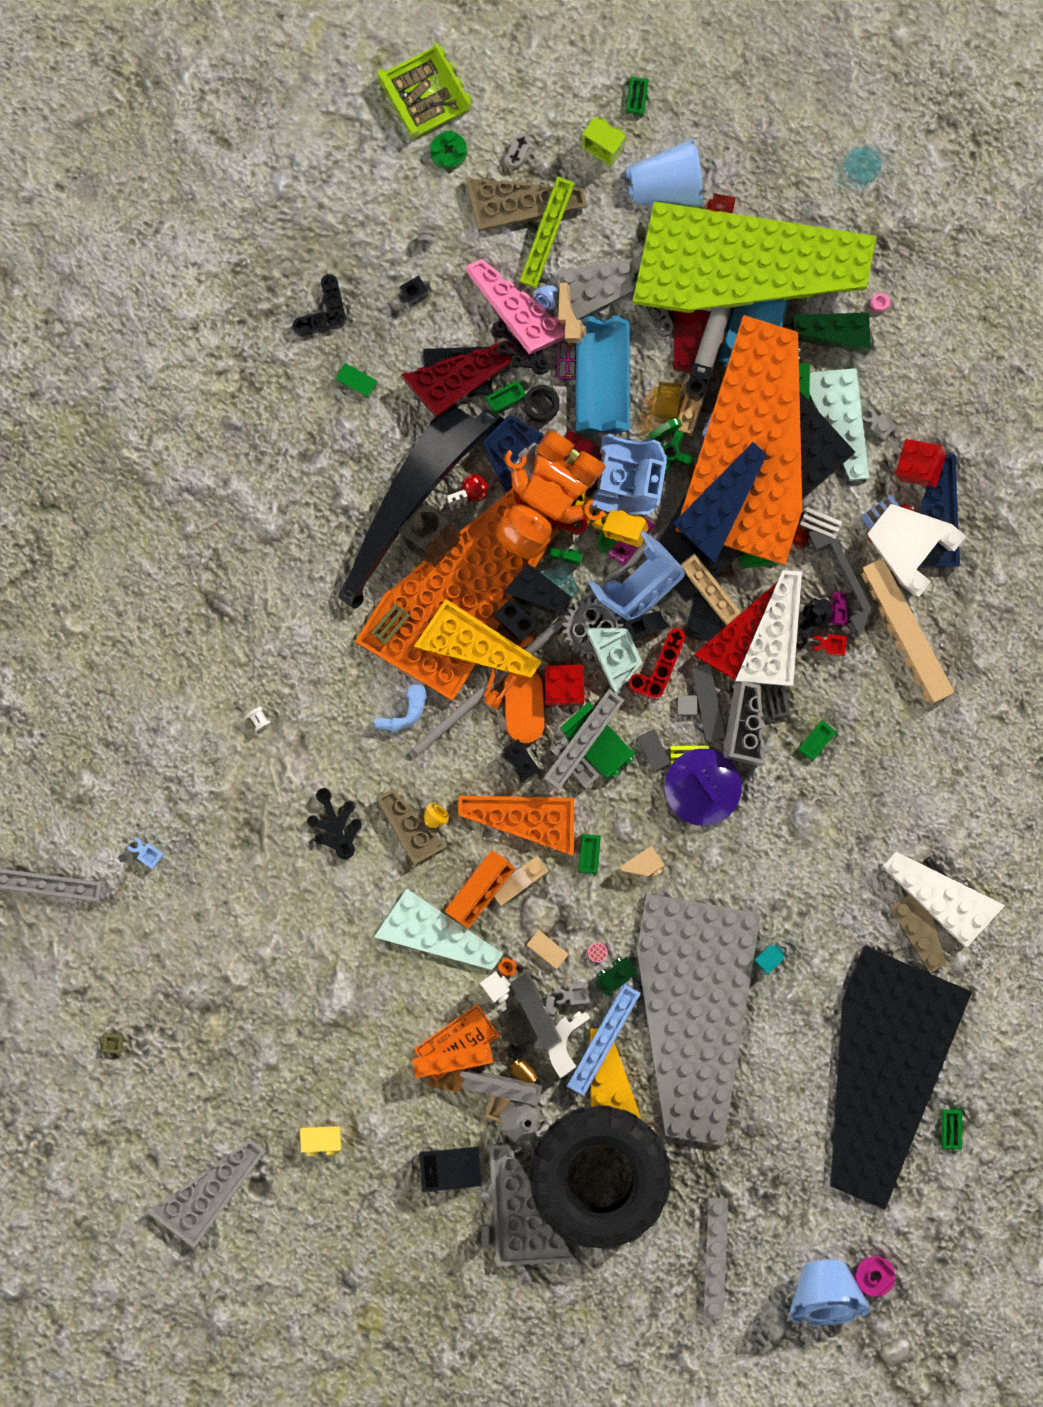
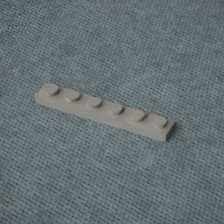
(583, 740)
(50, 885)
(715, 1258)

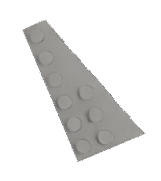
(599, 284)
(200, 1201)

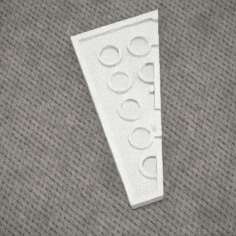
(774, 644)
(952, 904)

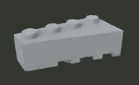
(744, 729)

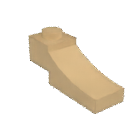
(573, 328)
(521, 880)

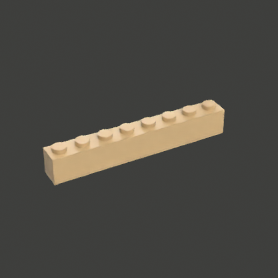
(906, 631)

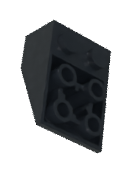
(450, 1169)

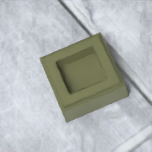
(112, 1043)

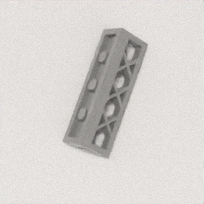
(501, 1086)

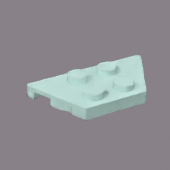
(616, 654)

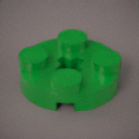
(448, 160)

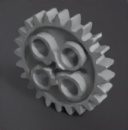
(579, 618)

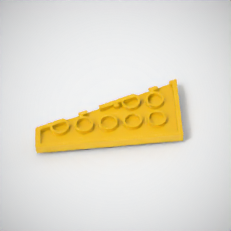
(468, 639)

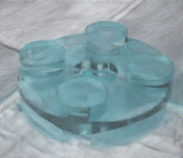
(862, 154)

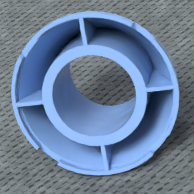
(827, 1295)

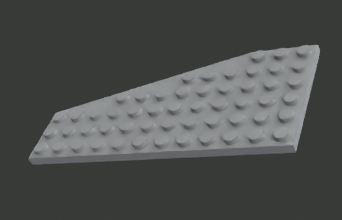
(695, 999)

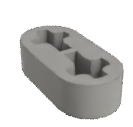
(521, 152)

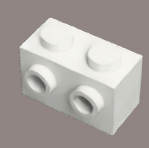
(496, 987)

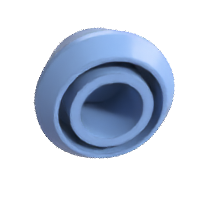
(547, 296)

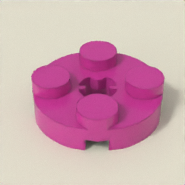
(874, 1287)

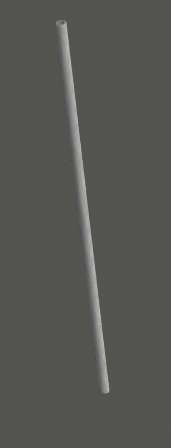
(532, 648)

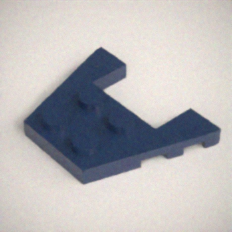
(512, 436)

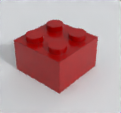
(920, 463)
(564, 685)

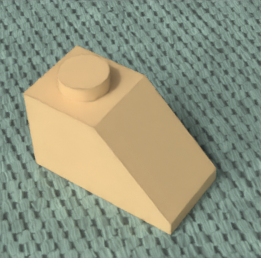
(644, 864)

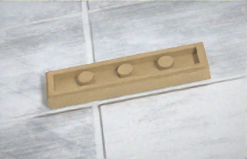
(710, 589)

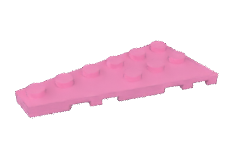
(518, 310)

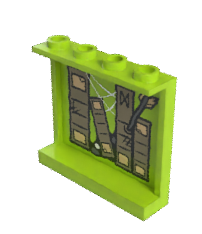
(425, 91)

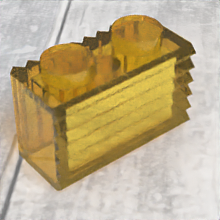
(667, 401)

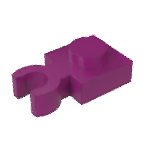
(840, 611)

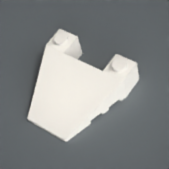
(906, 540)

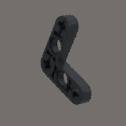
(332, 310)

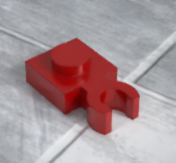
(833, 644)

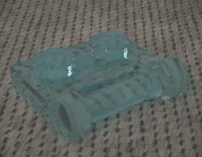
(562, 574)

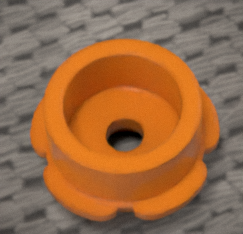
(507, 972)

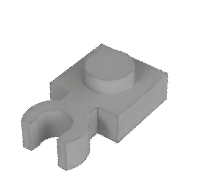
(880, 425)
(577, 994)

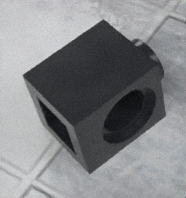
(416, 284)

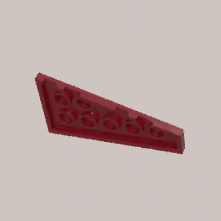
(687, 337)
(455, 378)

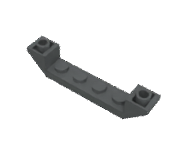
(819, 542)

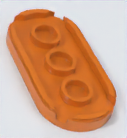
(524, 708)

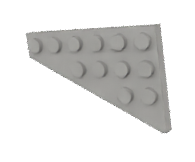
(518, 1227)

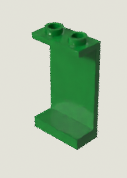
(608, 750)

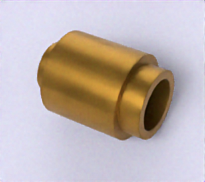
(522, 1071)

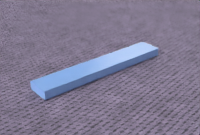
(603, 1039)

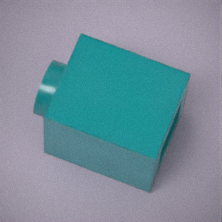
(769, 958)

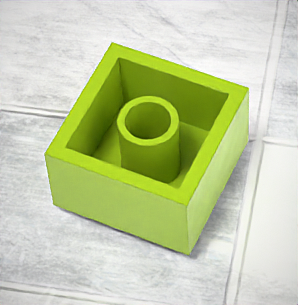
(603, 140)

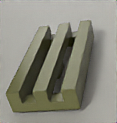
(383, 621)

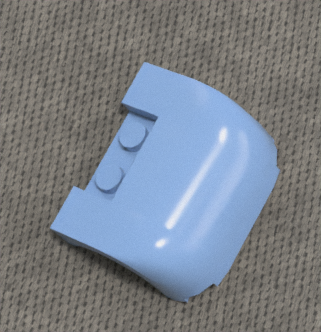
(631, 476)

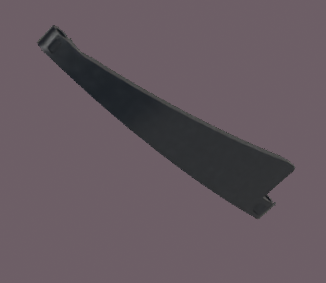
(430, 460)

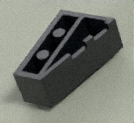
(538, 591)

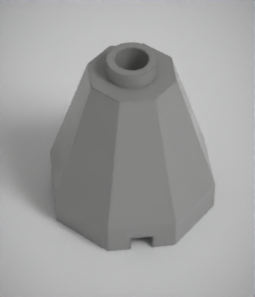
(513, 1120)

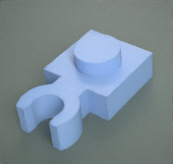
(148, 855)

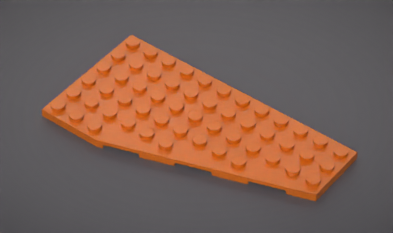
(763, 407)
(468, 577)

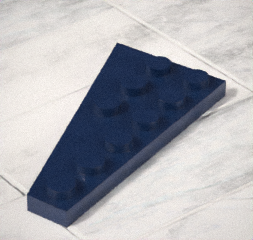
(942, 505)
(716, 509)

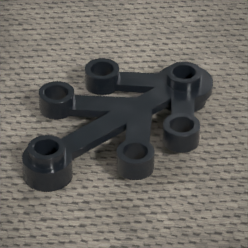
(538, 363)
(336, 827)

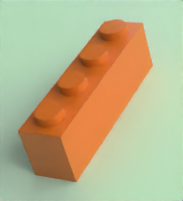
(480, 889)
(452, 1060)

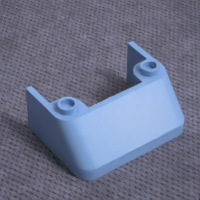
(645, 585)

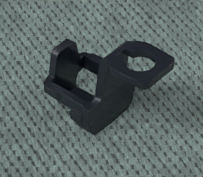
(815, 616)

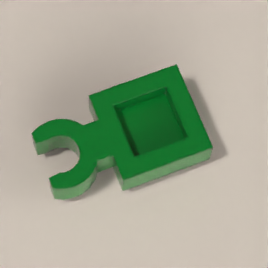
(571, 556)

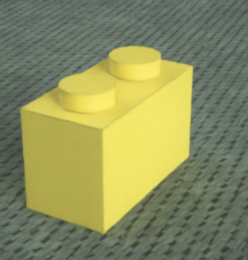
(321, 1139)

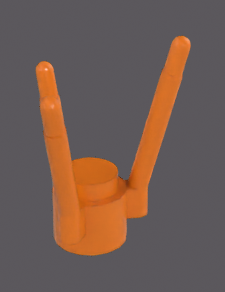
(495, 698)

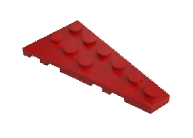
(730, 646)

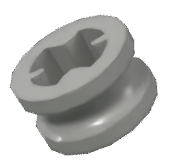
(426, 237)

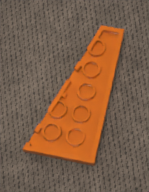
(536, 819)

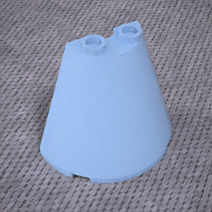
(668, 177)

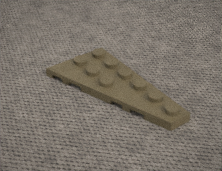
(513, 202)

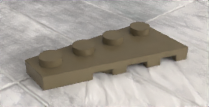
(414, 835)
(920, 931)

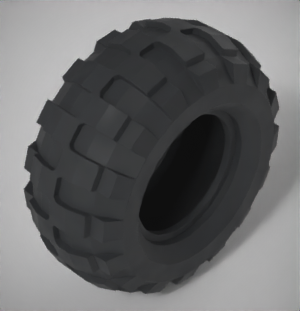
(611, 1224)

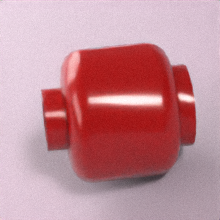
(475, 487)

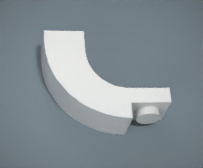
(558, 1054)

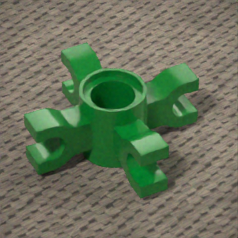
(683, 458)

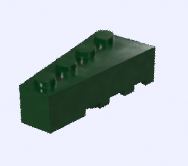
(836, 330)

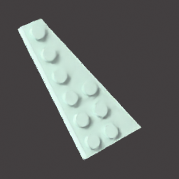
(838, 401)
(429, 930)

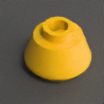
(435, 816)

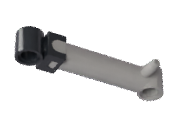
(707, 351)

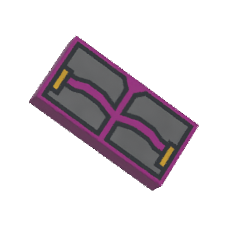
(566, 361)

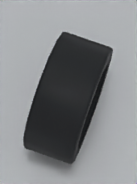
(541, 417)

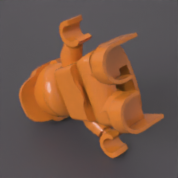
(548, 494)

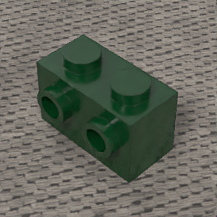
(616, 976)

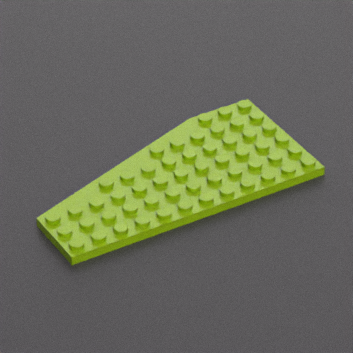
(734, 260)

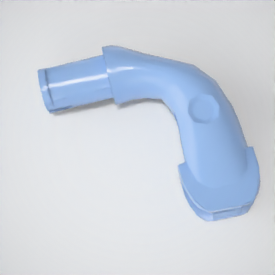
(417, 697)

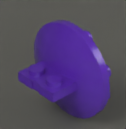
(703, 787)

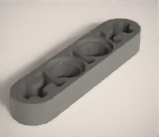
(667, 321)

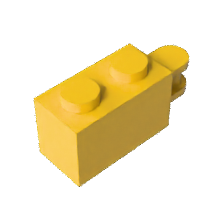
(622, 527)

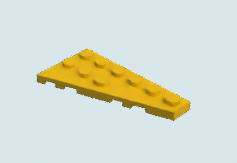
(611, 1083)

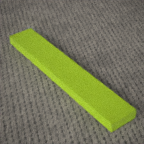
(546, 232)

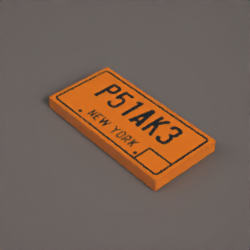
(466, 1031)

